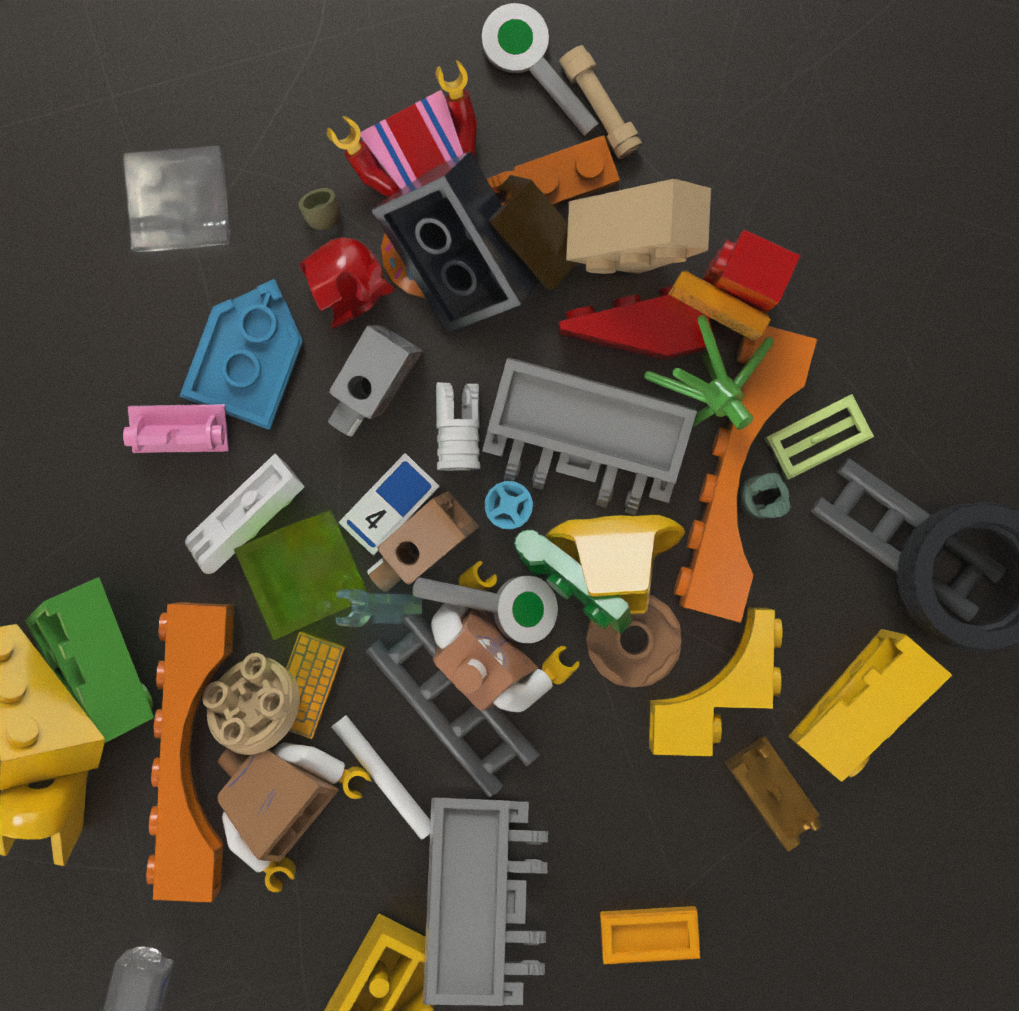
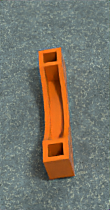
(718, 568)
(186, 847)

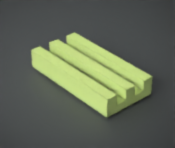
(782, 455)

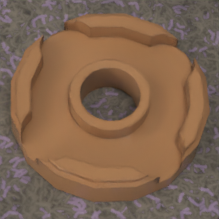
(645, 666)

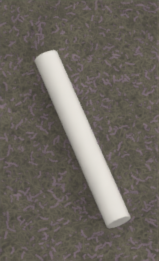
(383, 776)

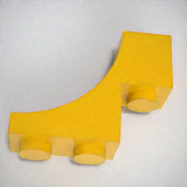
(749, 680)

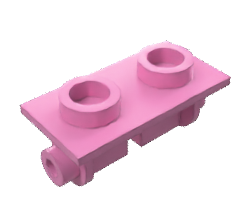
(177, 428)

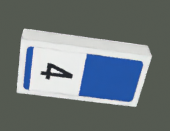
(389, 503)

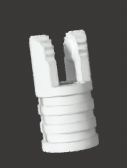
(457, 437)

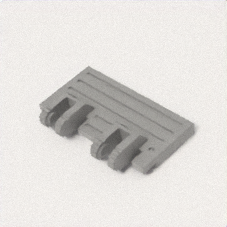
(589, 427)
(474, 901)

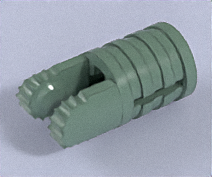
(775, 507)

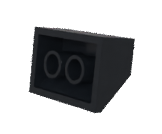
(449, 246)

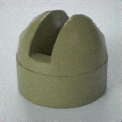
(320, 209)

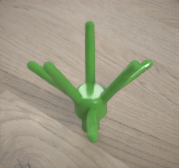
(722, 393)

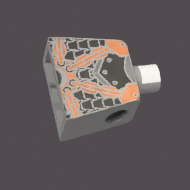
(385, 362)

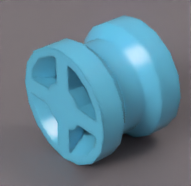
(503, 505)

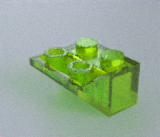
(299, 573)

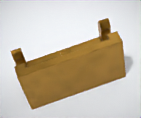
(774, 792)

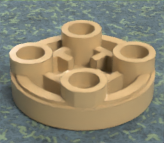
(252, 705)

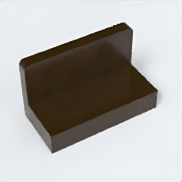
(533, 231)

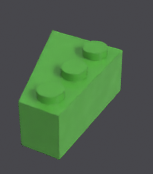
(91, 658)

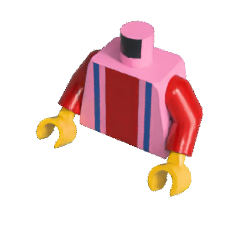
(414, 138)

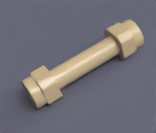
(579, 68)

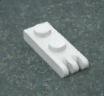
(243, 514)

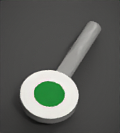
(516, 42)
(522, 608)

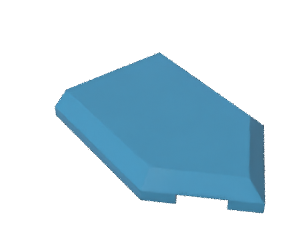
(246, 356)

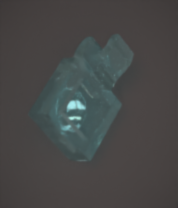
(383, 607)

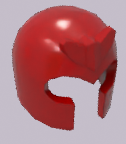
(345, 278)

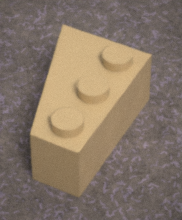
(639, 227)

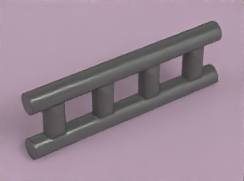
(898, 510)
(451, 733)

